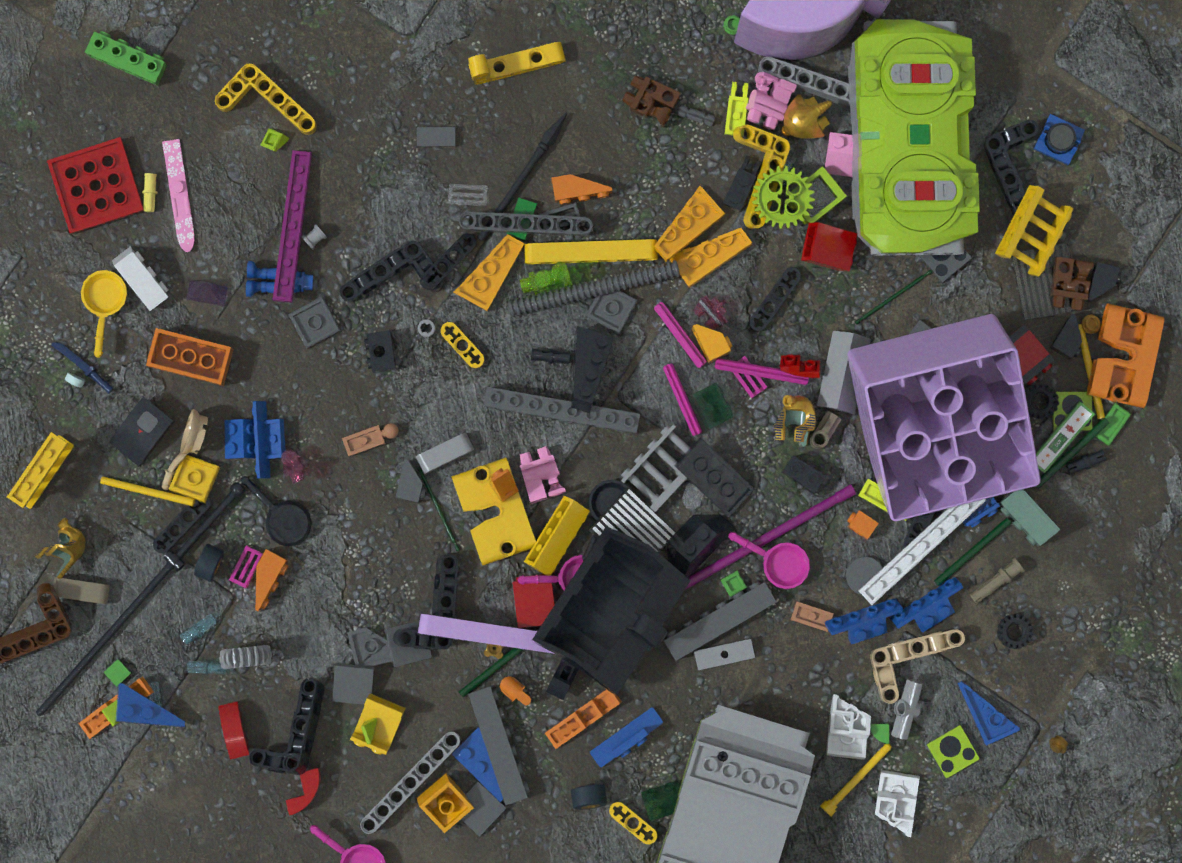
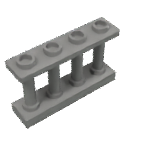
(668, 485)

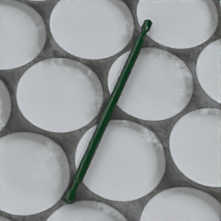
(893, 297)
(438, 509)

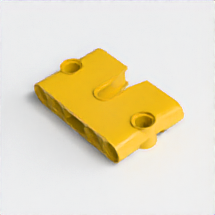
(508, 527)

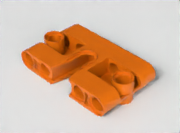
(1141, 343)

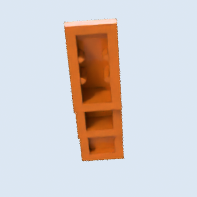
(582, 718)
(97, 721)

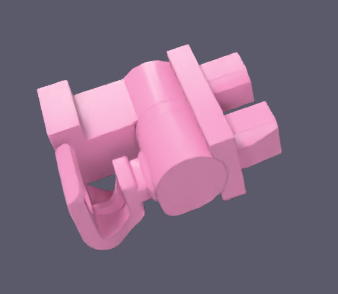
(772, 105)
(539, 470)

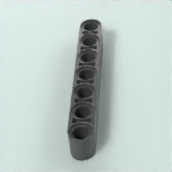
(517, 219)

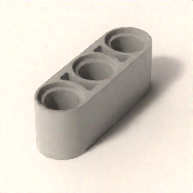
(445, 453)

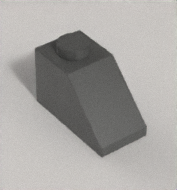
(410, 484)

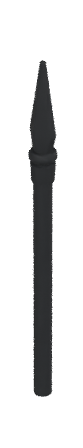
(548, 139)

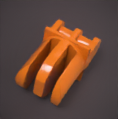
(514, 690)

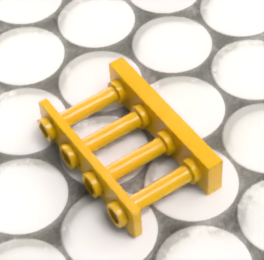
(1017, 227)
(40, 471)

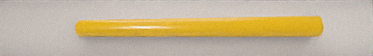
(1088, 365)
(147, 491)

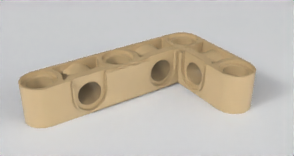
(903, 651)

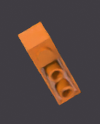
(573, 187)
(503, 484)
(267, 574)

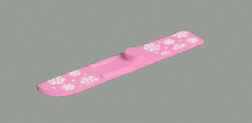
(179, 194)

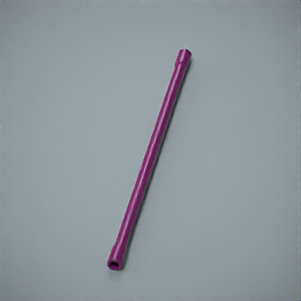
(838, 497)

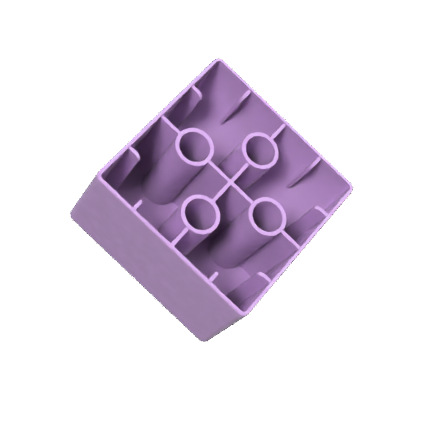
(800, 26)
(944, 416)

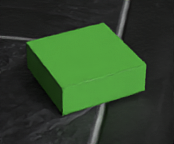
(733, 583)
(117, 672)

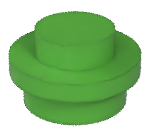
(731, 24)

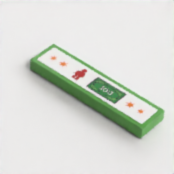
(1063, 436)

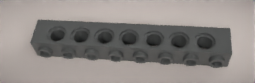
(560, 410)

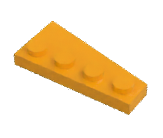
(691, 222)

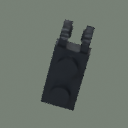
(741, 185)

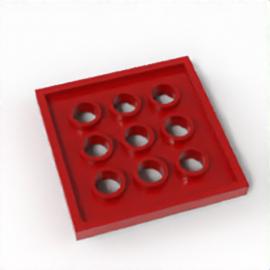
(126, 185)

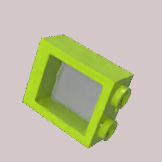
(823, 197)

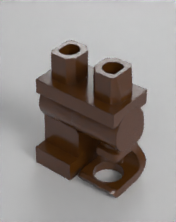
(648, 94)
(1066, 287)

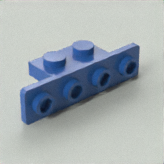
(268, 439)
(930, 608)
(865, 622)
(631, 734)

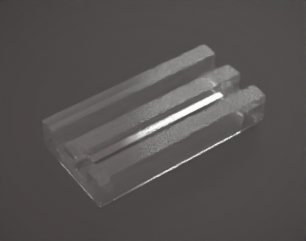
(469, 187)

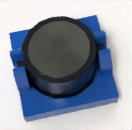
(1059, 138)

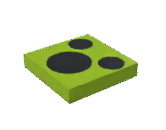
(1067, 402)
(952, 751)

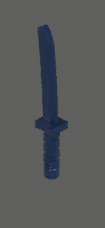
(89, 371)

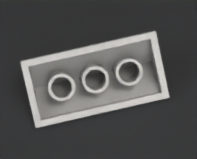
(837, 384)

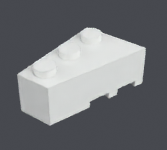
(140, 278)

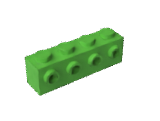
(126, 58)

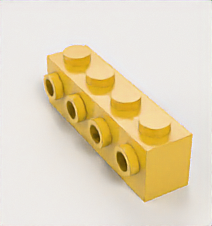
(556, 536)

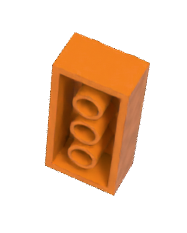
(189, 357)

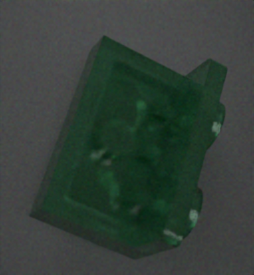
(712, 406)
(661, 800)

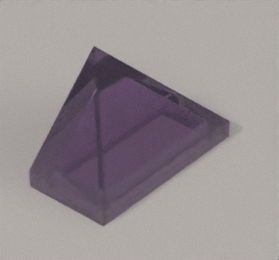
(207, 293)

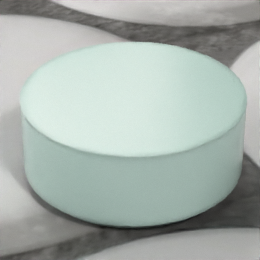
(74, 380)

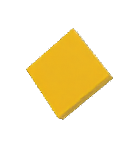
(194, 478)

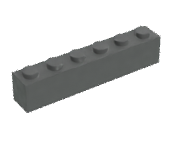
(719, 621)
(498, 746)

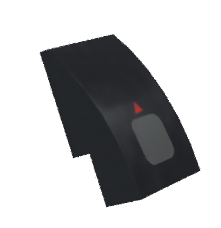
(141, 431)

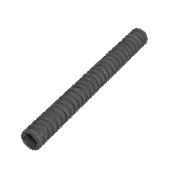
(593, 288)

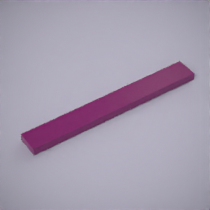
(292, 226)

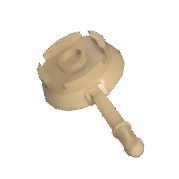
(191, 442)

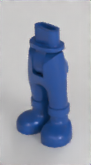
(302, 282)

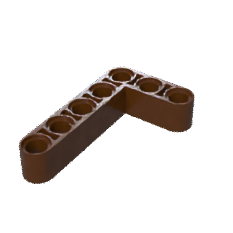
(32, 633)

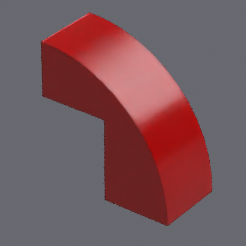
(233, 730)
(310, 783)

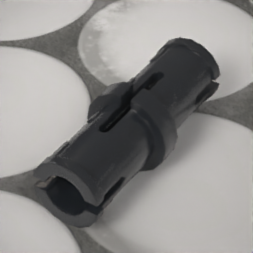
(550, 356)
(1085, 462)

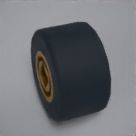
(208, 562)
(589, 797)

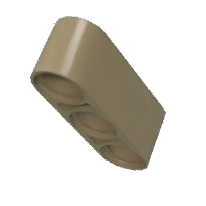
(81, 590)

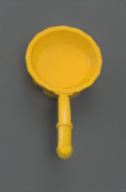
(103, 295)

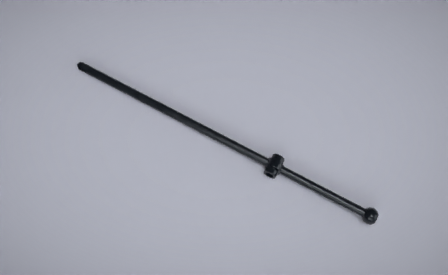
(173, 561)

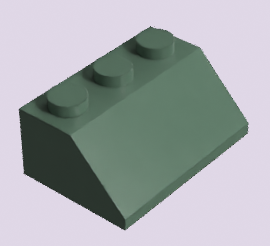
(1028, 517)

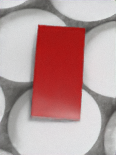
(793, 365)

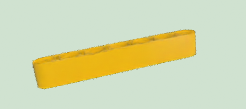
(590, 251)

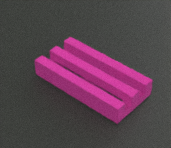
(760, 381)
(234, 573)

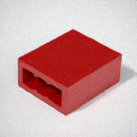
(829, 246)
(532, 602)

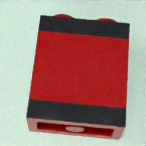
(1031, 353)

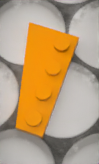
(708, 256)
(490, 274)

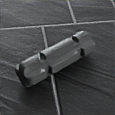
(696, 115)

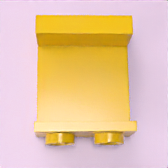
(388, 720)

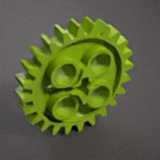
(765, 196)

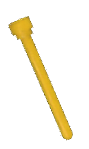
(830, 805)

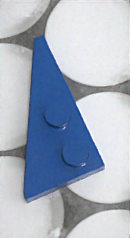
(138, 709)
(989, 721)
(475, 759)

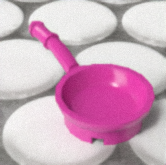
(784, 564)
(564, 577)
(357, 854)

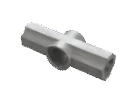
(907, 709)

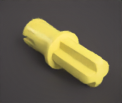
(149, 192)

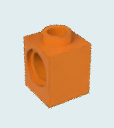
(862, 524)

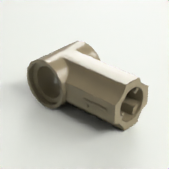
(825, 429)

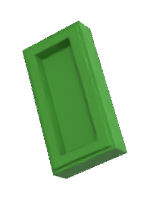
(1117, 417)

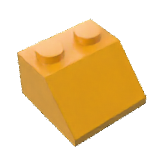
(712, 343)
(444, 803)

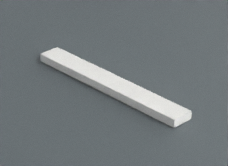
(917, 550)

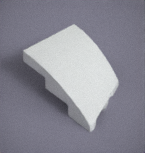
(847, 730)
(897, 799)

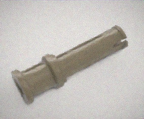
(1004, 576)

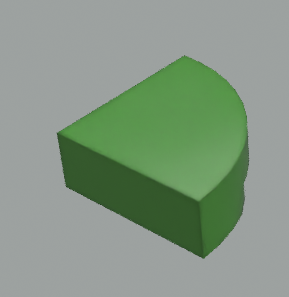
(880, 732)

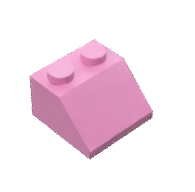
(839, 154)

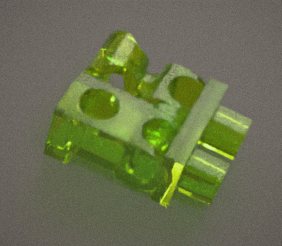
(545, 279)

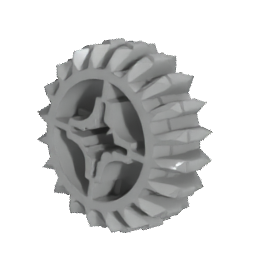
(245, 657)

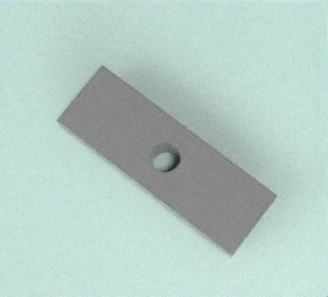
(736, 652)

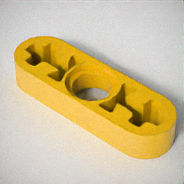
(456, 331)
(647, 828)

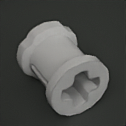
(314, 237)

